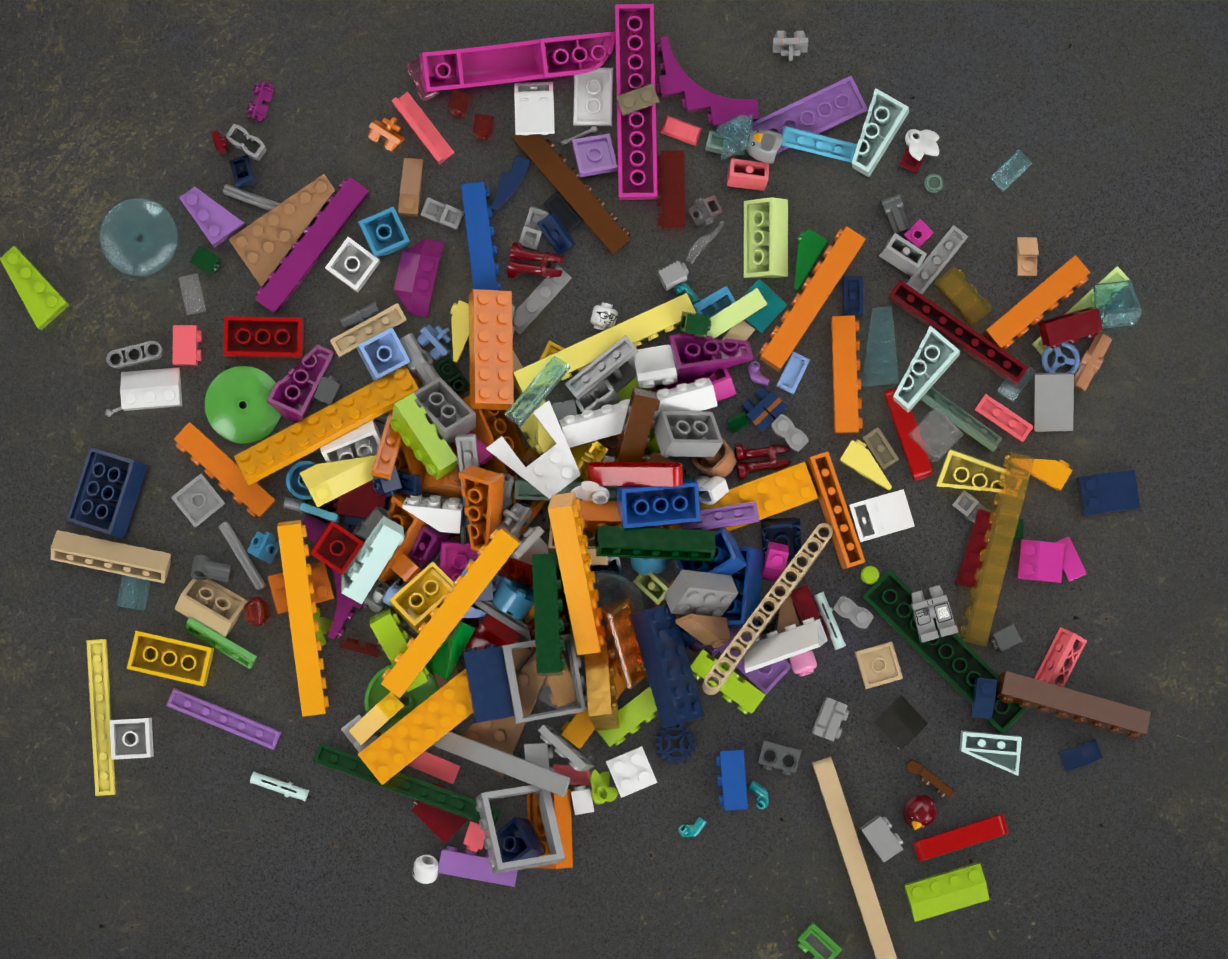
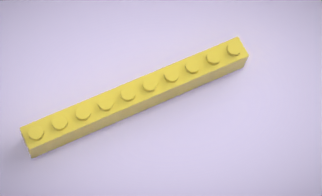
(636, 329)

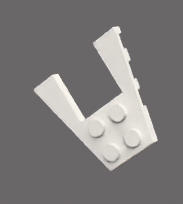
(552, 469)

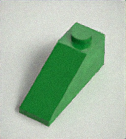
(808, 251)

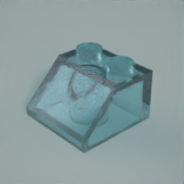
(1117, 304)

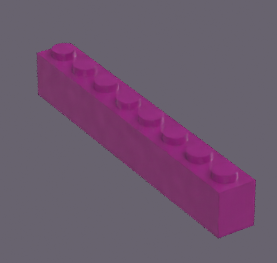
(312, 245)

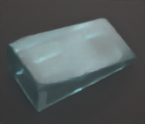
(1011, 170)

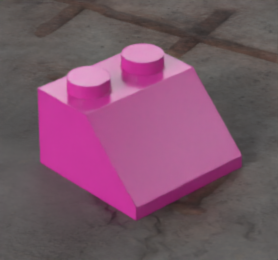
(1041, 561)

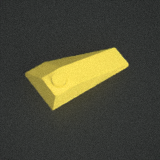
(336, 478)

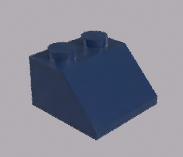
(518, 841)

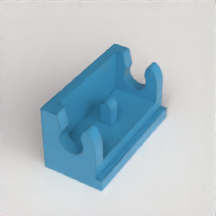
(715, 302)

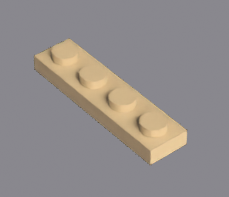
(368, 329)

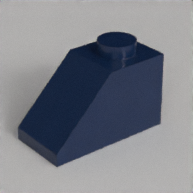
(984, 697)

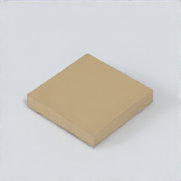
(878, 665)

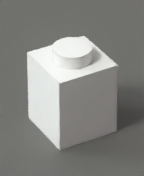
(582, 800)

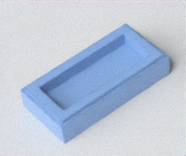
(793, 372)

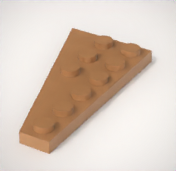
(273, 234)
(504, 732)

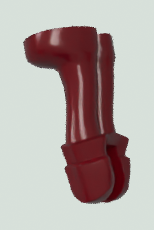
(516, 267)
(743, 453)

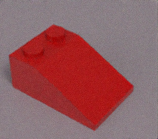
(491, 632)

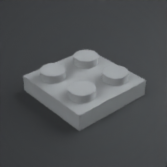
(198, 500)

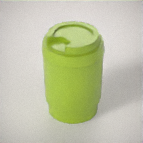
(870, 575)

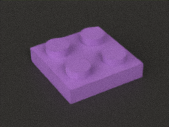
(594, 155)

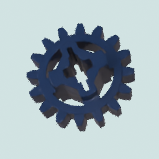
(685, 752)

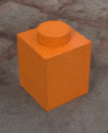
(405, 568)

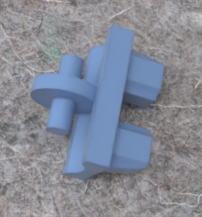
(438, 338)

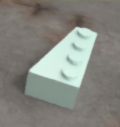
(878, 131)
(926, 367)
(371, 559)

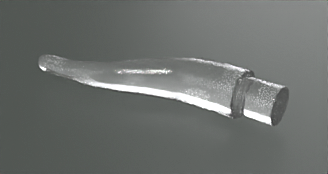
(694, 251)

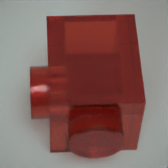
(459, 103)
(483, 126)

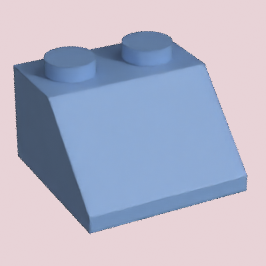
(383, 354)

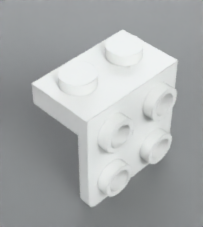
(655, 366)
(530, 545)

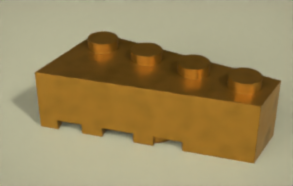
(601, 689)

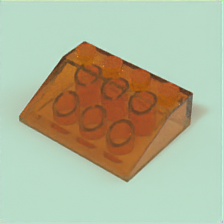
(624, 641)

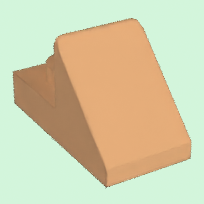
(1027, 256)

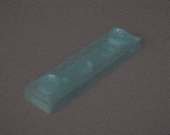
(537, 391)

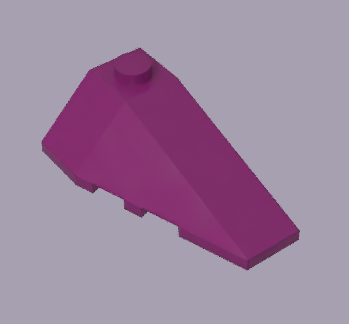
(702, 355)
(295, 392)

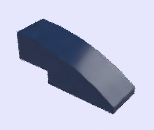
(510, 182)

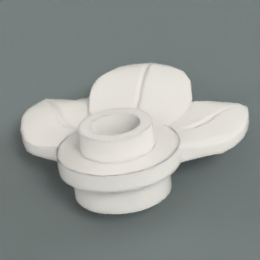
(923, 144)
(591, 492)

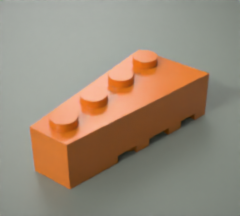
(484, 503)
(412, 528)

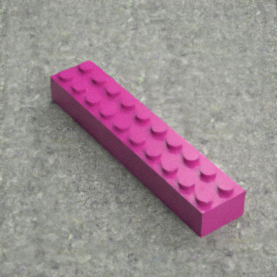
(638, 129)

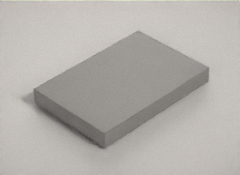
(1053, 401)

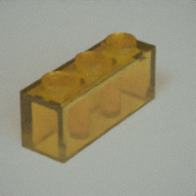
(963, 296)

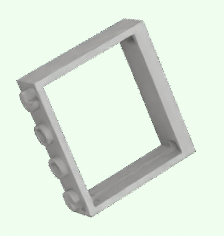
(578, 682)
(550, 826)

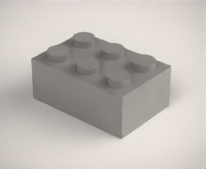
(445, 410)
(687, 433)
(700, 593)

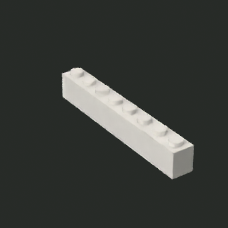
(609, 419)

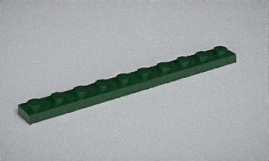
(402, 784)

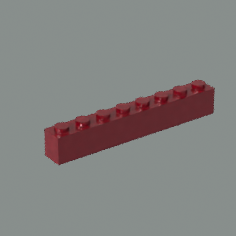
(958, 333)

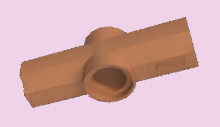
(1091, 361)

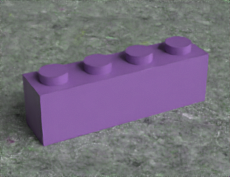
(472, 866)

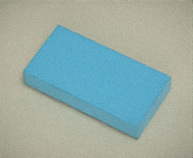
(319, 512)

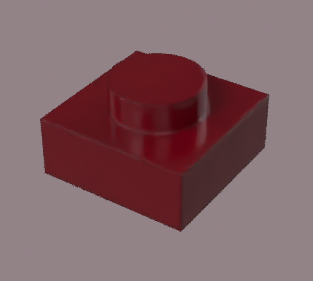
(910, 163)

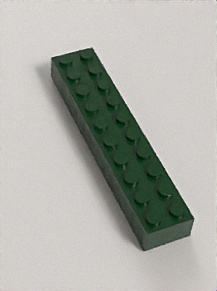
(946, 654)

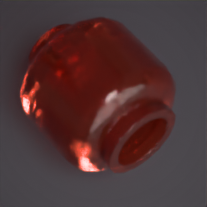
(256, 611)

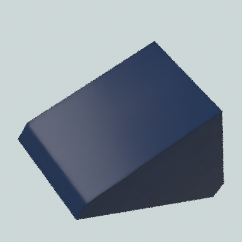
(242, 172)
(1080, 755)

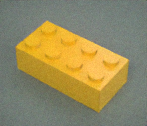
(170, 658)

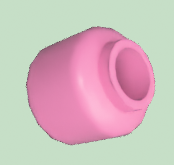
(803, 663)

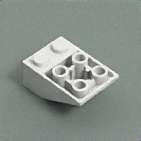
(534, 108)
(439, 513)
(881, 515)

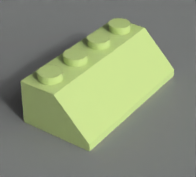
(766, 238)

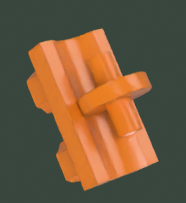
(379, 129)

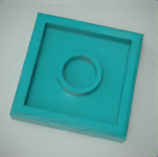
(764, 317)

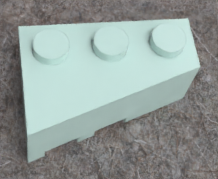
(993, 748)

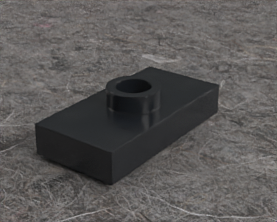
(563, 211)

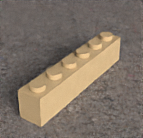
(110, 556)

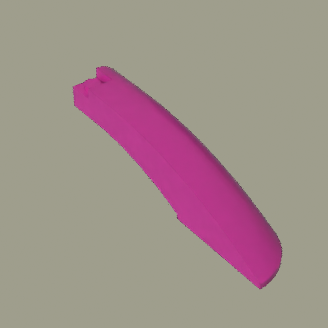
(515, 61)

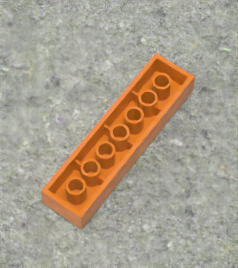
(812, 299)

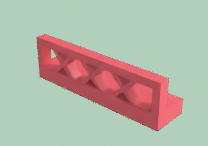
(423, 127)
(1057, 654)

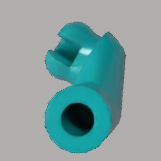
(684, 288)
(762, 797)
(692, 830)

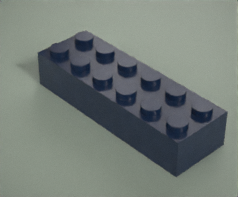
(667, 666)

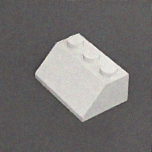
(150, 389)
(356, 444)

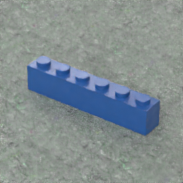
(479, 236)

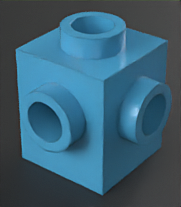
(264, 546)

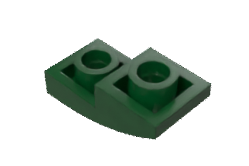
(452, 375)

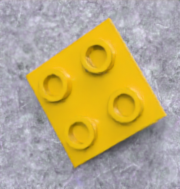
(586, 454)

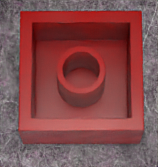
(336, 547)

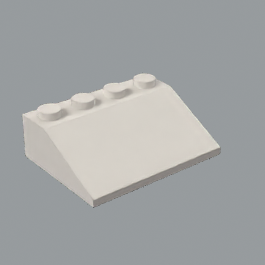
(785, 644)

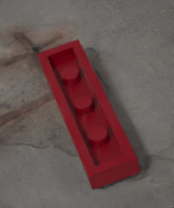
(973, 549)

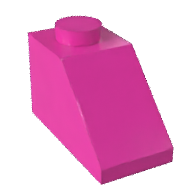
(775, 561)

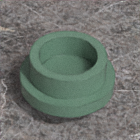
(933, 183)

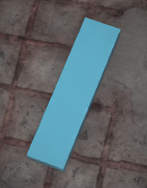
(818, 144)

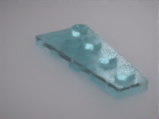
(881, 353)

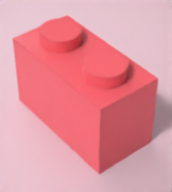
(747, 174)
(185, 345)
(474, 837)

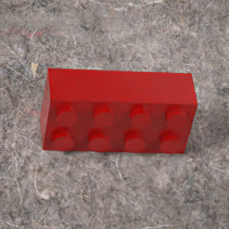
(263, 337)

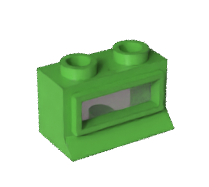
(818, 943)

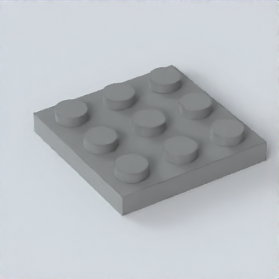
(565, 749)

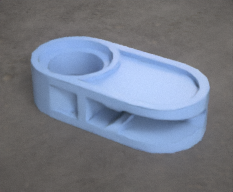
(396, 587)

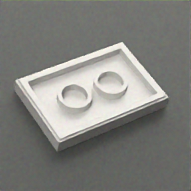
(593, 98)

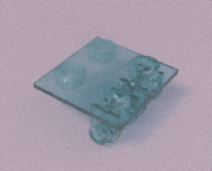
(736, 135)

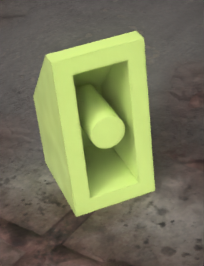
(653, 586)

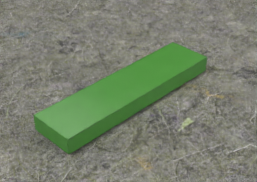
(220, 643)

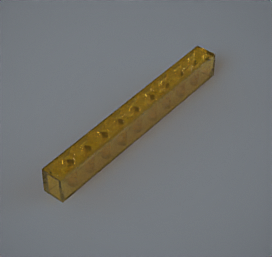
(997, 549)

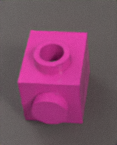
(918, 233)

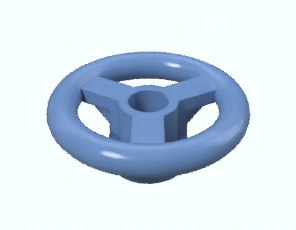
(1075, 362)

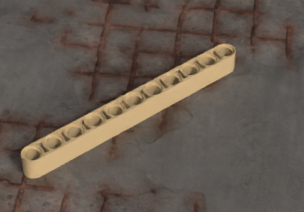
(764, 616)
(854, 859)

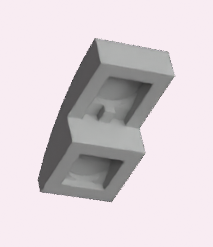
(441, 213)
(531, 232)
(968, 506)

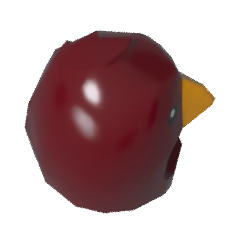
(919, 811)

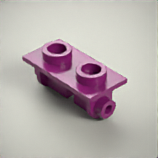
(261, 93)

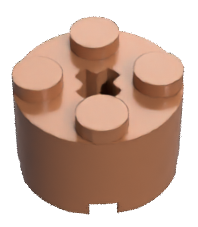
(719, 465)

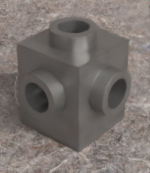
(705, 210)

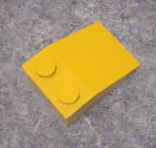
(422, 595)

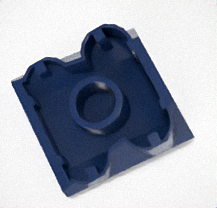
(782, 531)

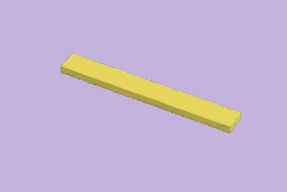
(100, 715)

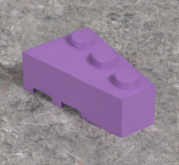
(211, 217)

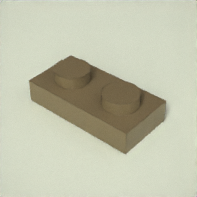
(637, 99)
(880, 448)

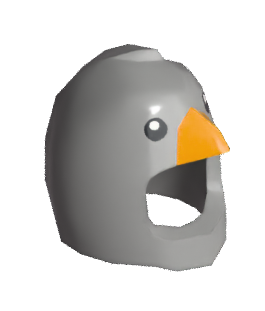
(764, 145)

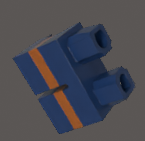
(770, 403)

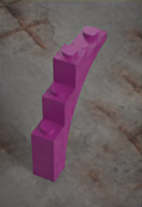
(696, 98)
(345, 605)

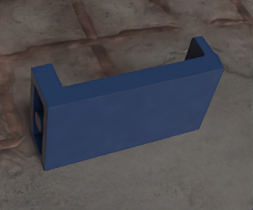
(488, 683)

